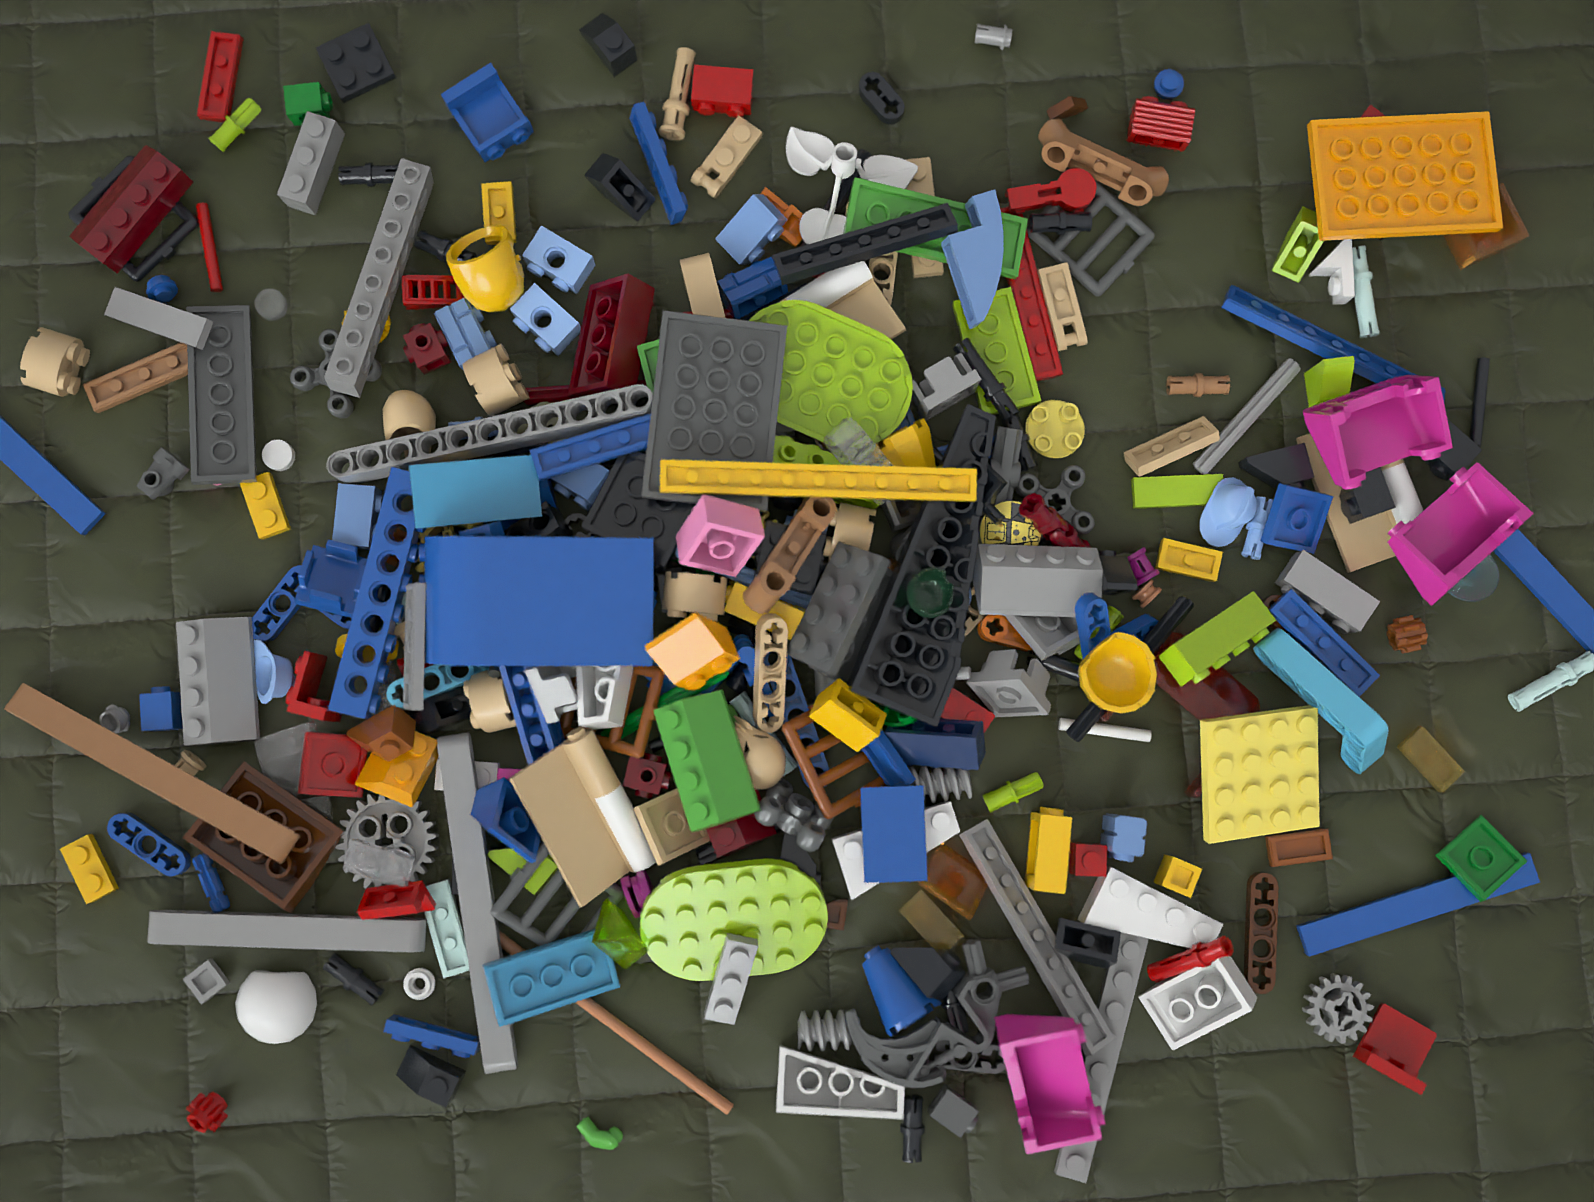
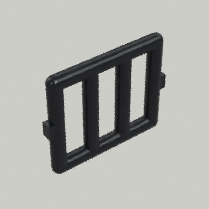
(164, 250)

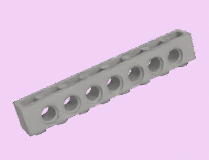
(379, 278)

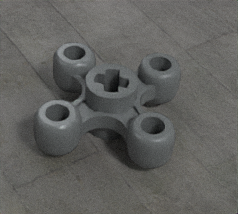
(316, 376)
(1062, 495)
(793, 815)

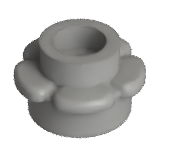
(115, 719)

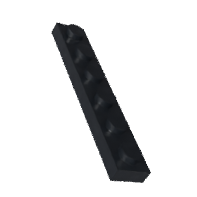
(865, 243)

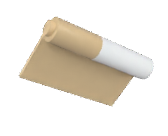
(853, 295)
(1366, 539)
(583, 815)

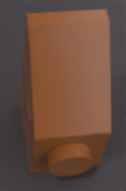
(385, 733)

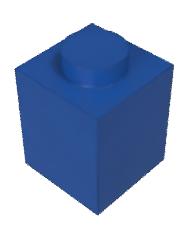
(161, 710)

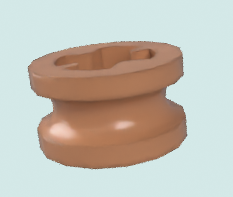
(1146, 593)

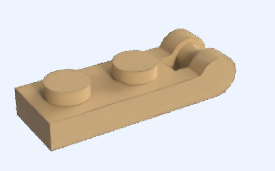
(727, 156)
(1062, 305)

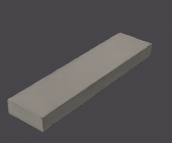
(159, 318)
(414, 646)

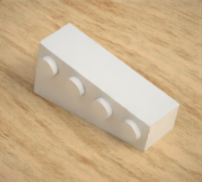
(602, 695)
(939, 827)
(1139, 910)
(830, 1088)

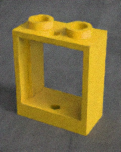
(736, 606)
(1048, 850)

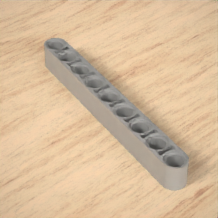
(286, 931)

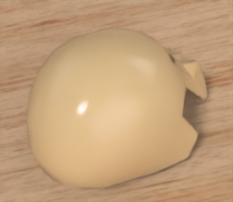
(406, 415)
(764, 755)

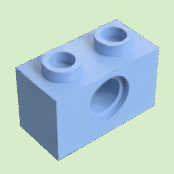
(548, 246)
(538, 304)

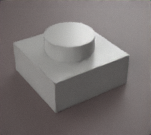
(206, 981)

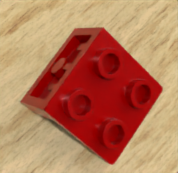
(302, 696)
(1396, 1047)

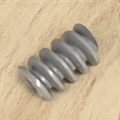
(943, 782)
(824, 1030)

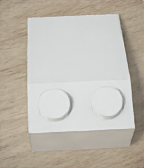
(1198, 1001)

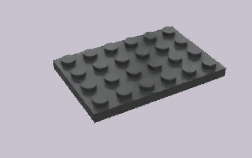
(714, 397)

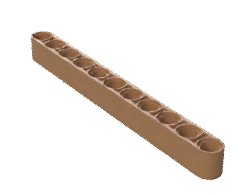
(153, 773)

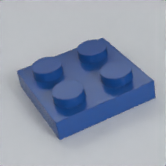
(1296, 518)

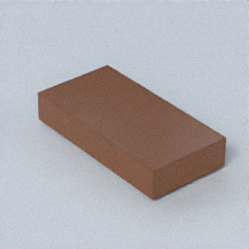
(1298, 847)

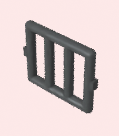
(1077, 269)
(523, 924)

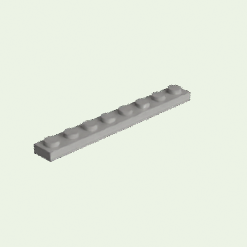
(1035, 934)
(1114, 1006)

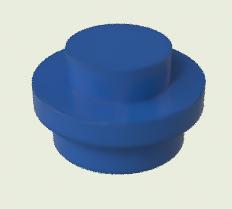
(1168, 84)
(161, 288)

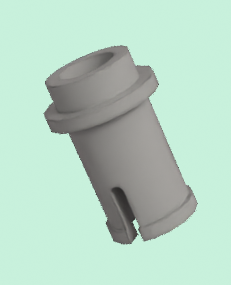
(993, 35)

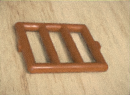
(613, 742)
(817, 782)

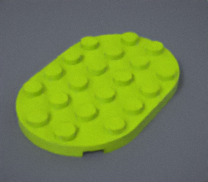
(837, 372)
(756, 899)

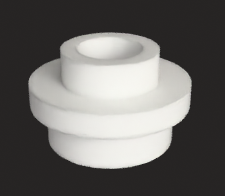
(411, 988)

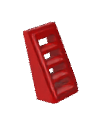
(421, 282)

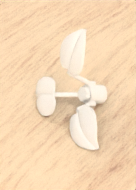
(812, 151)

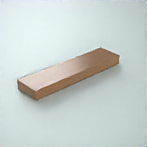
(138, 378)

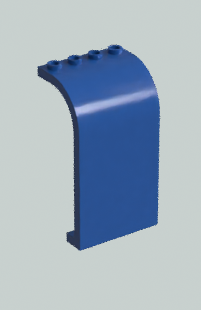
(537, 601)

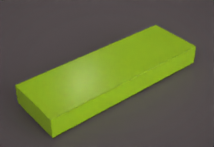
(1173, 490)

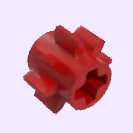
(207, 1112)

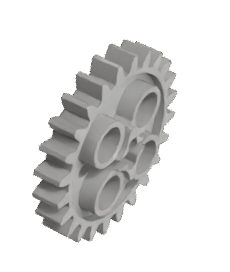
(415, 838)

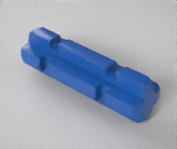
(211, 883)

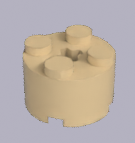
(54, 362)
(495, 380)
(851, 528)
(694, 594)
(488, 703)

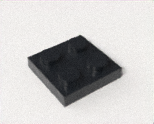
(355, 63)

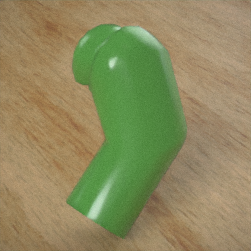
(599, 1138)

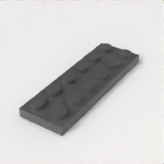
(222, 399)

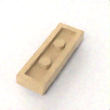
(1171, 446)

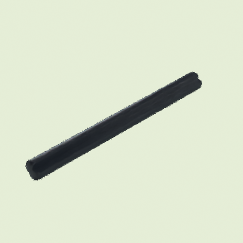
(1153, 640)

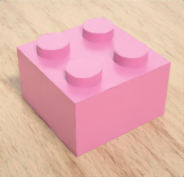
(719, 536)

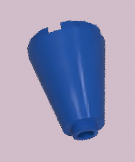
(894, 991)

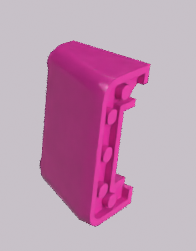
(1379, 427)
(1456, 531)
(1049, 1080)

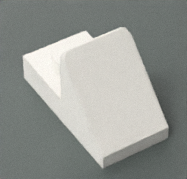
(1340, 267)

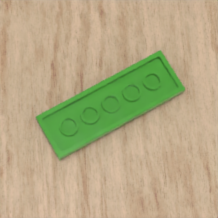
(878, 202)

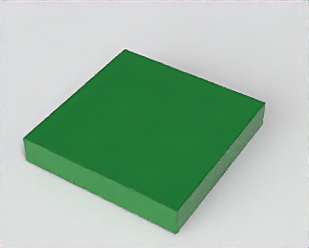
(1481, 858)

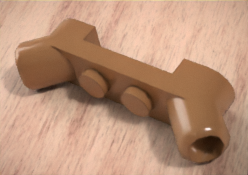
(1134, 181)
(789, 553)

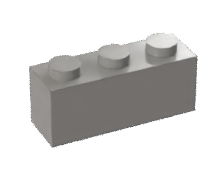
(311, 163)
(1327, 592)

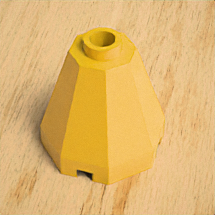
(909, 446)

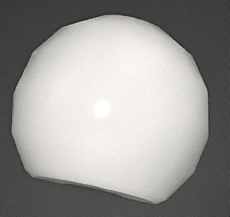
(276, 1005)

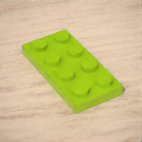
(1003, 349)

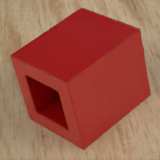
(1087, 859)

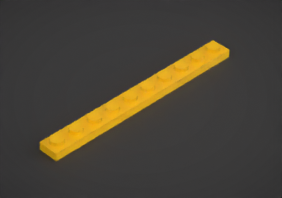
(818, 480)

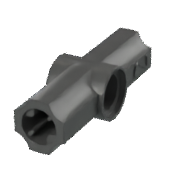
(1005, 459)

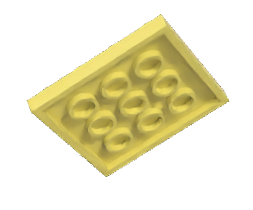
(1259, 773)

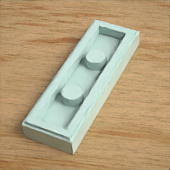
(447, 930)

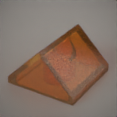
(954, 881)

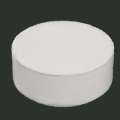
(278, 455)

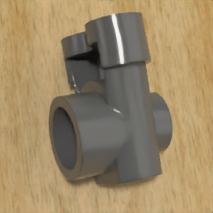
(166, 469)

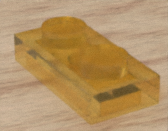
(1430, 759)
(930, 921)

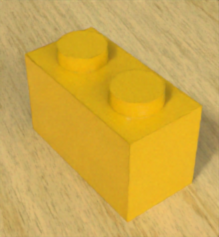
(847, 715)

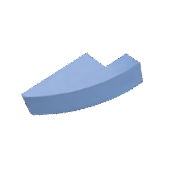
(977, 256)

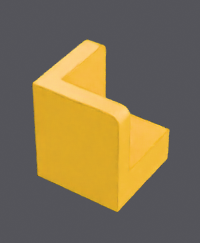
(1177, 875)

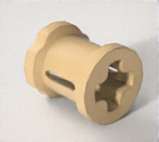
(190, 763)

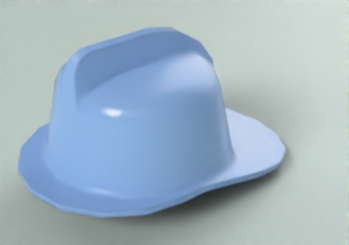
(1227, 512)
(273, 673)

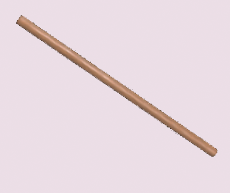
(640, 1042)

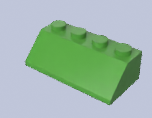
(706, 760)

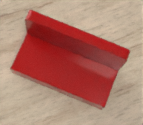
(395, 900)

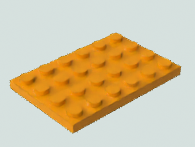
(1404, 176)

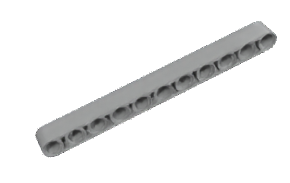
(478, 431)
(475, 895)

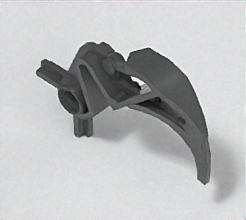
(979, 1006)

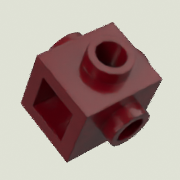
(426, 347)
(635, 777)

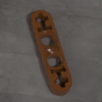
(1255, 932)

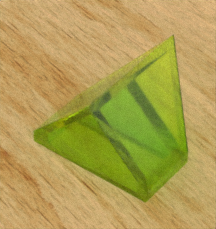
(617, 936)

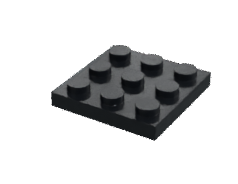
(625, 514)

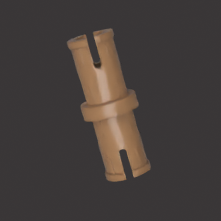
(1198, 385)

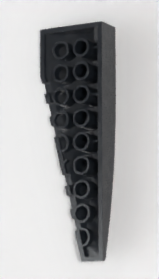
(914, 659)

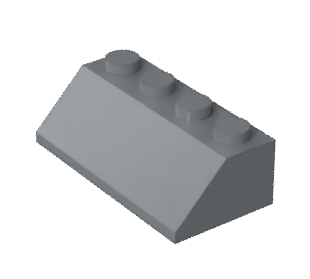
(1034, 579)
(217, 680)

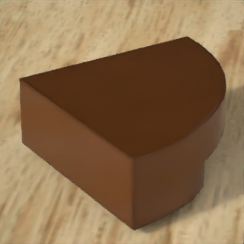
(1068, 107)
(837, 914)

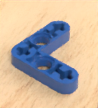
(269, 605)
(1098, 608)

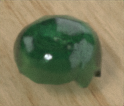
(930, 592)

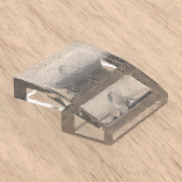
(282, 755)

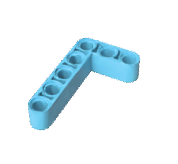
(1359, 724)

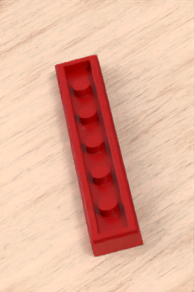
(1034, 315)

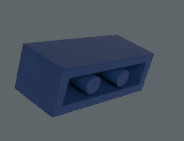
(948, 745)

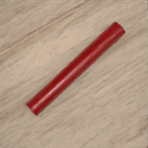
(209, 247)

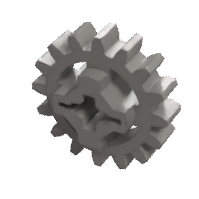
(1342, 995)

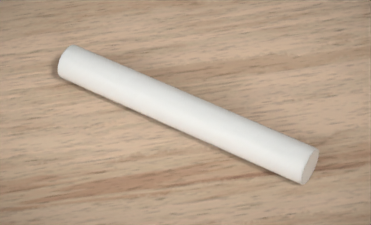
(1111, 730)

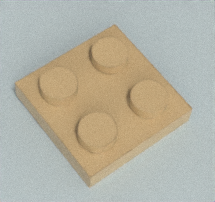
(667, 827)

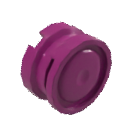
(641, 888)

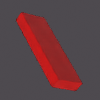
(219, 76)

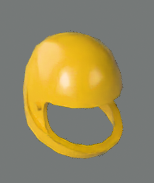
(493, 279)

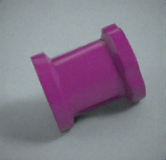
(1149, 571)

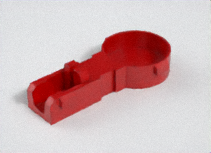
(1076, 194)

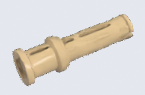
(676, 107)

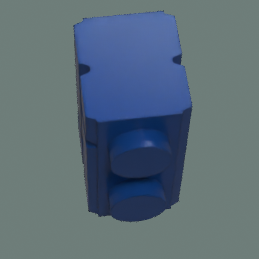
(751, 288)

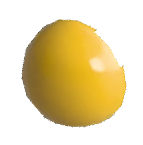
(1118, 673)

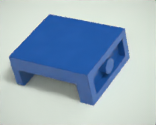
(487, 113)

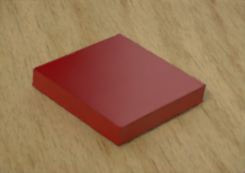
(331, 765)

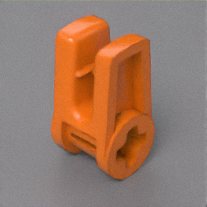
(1007, 633)

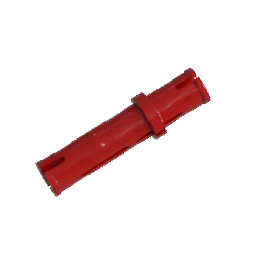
(1199, 955)

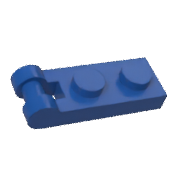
(747, 655)

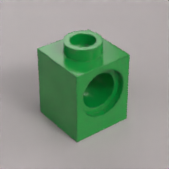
(304, 98)

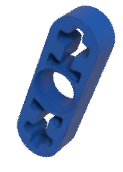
(136, 824)

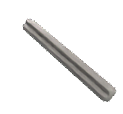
(1247, 416)

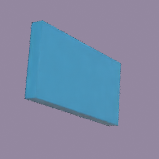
(474, 491)
(548, 977)

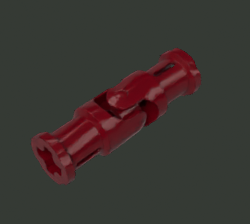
(1050, 522)

